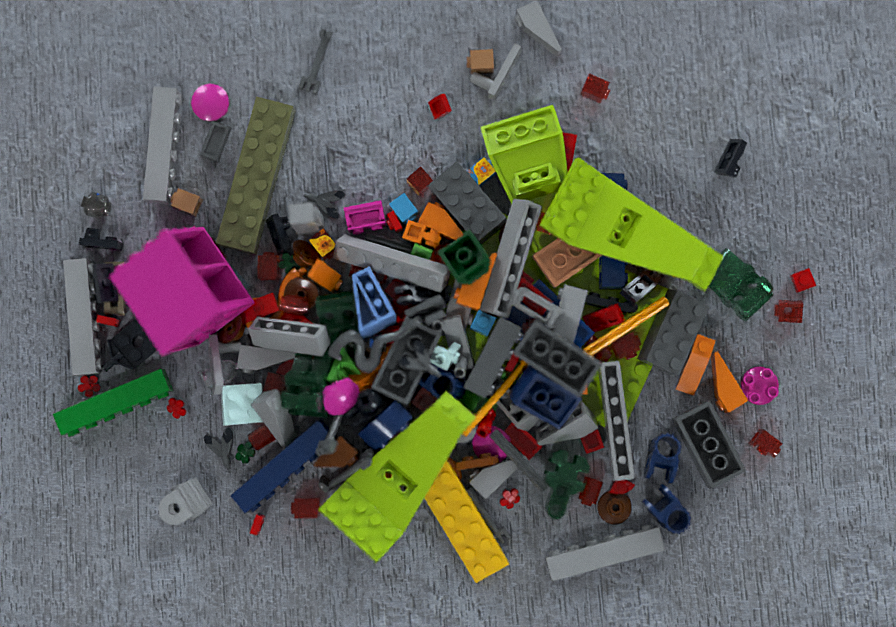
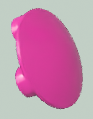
(210, 102)
(760, 385)
(340, 396)
(487, 445)

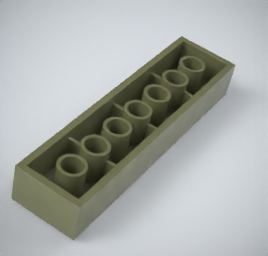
(256, 176)

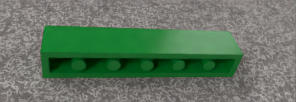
(113, 402)

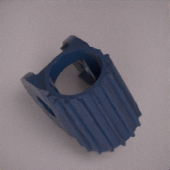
(438, 390)
(655, 459)
(672, 505)

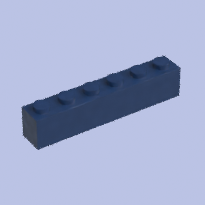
(612, 271)
(280, 468)

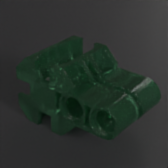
(733, 280)
(336, 304)
(307, 379)
(564, 475)

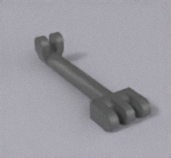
(311, 80)
(329, 444)
(363, 463)
(497, 533)

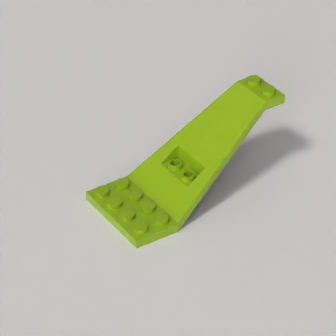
(526, 151)
(592, 210)
(373, 507)

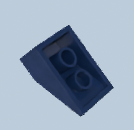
(543, 397)

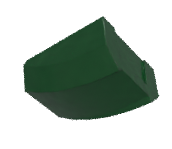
(466, 258)

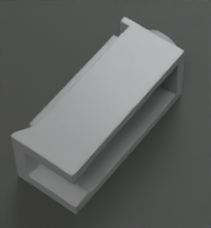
(552, 315)

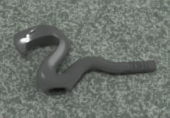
(368, 365)

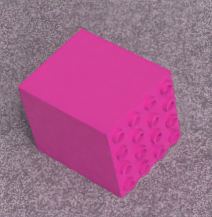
(181, 289)

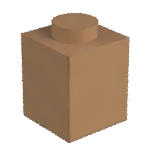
(481, 61)
(186, 202)

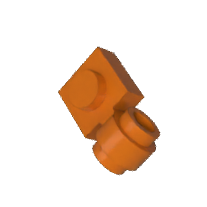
(416, 233)

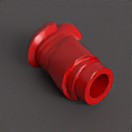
(485, 425)

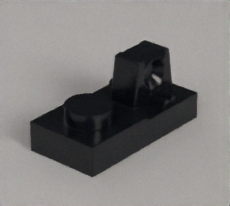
(728, 163)
(276, 228)
(93, 240)
(105, 288)

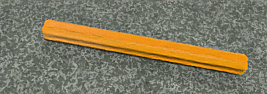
(628, 325)

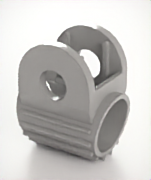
(189, 497)

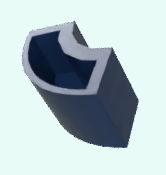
(385, 425)

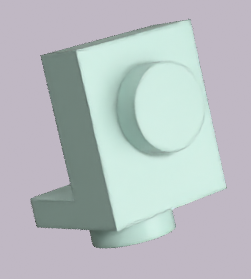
(445, 358)

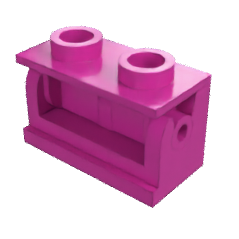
(365, 217)

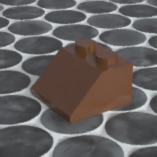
(344, 455)

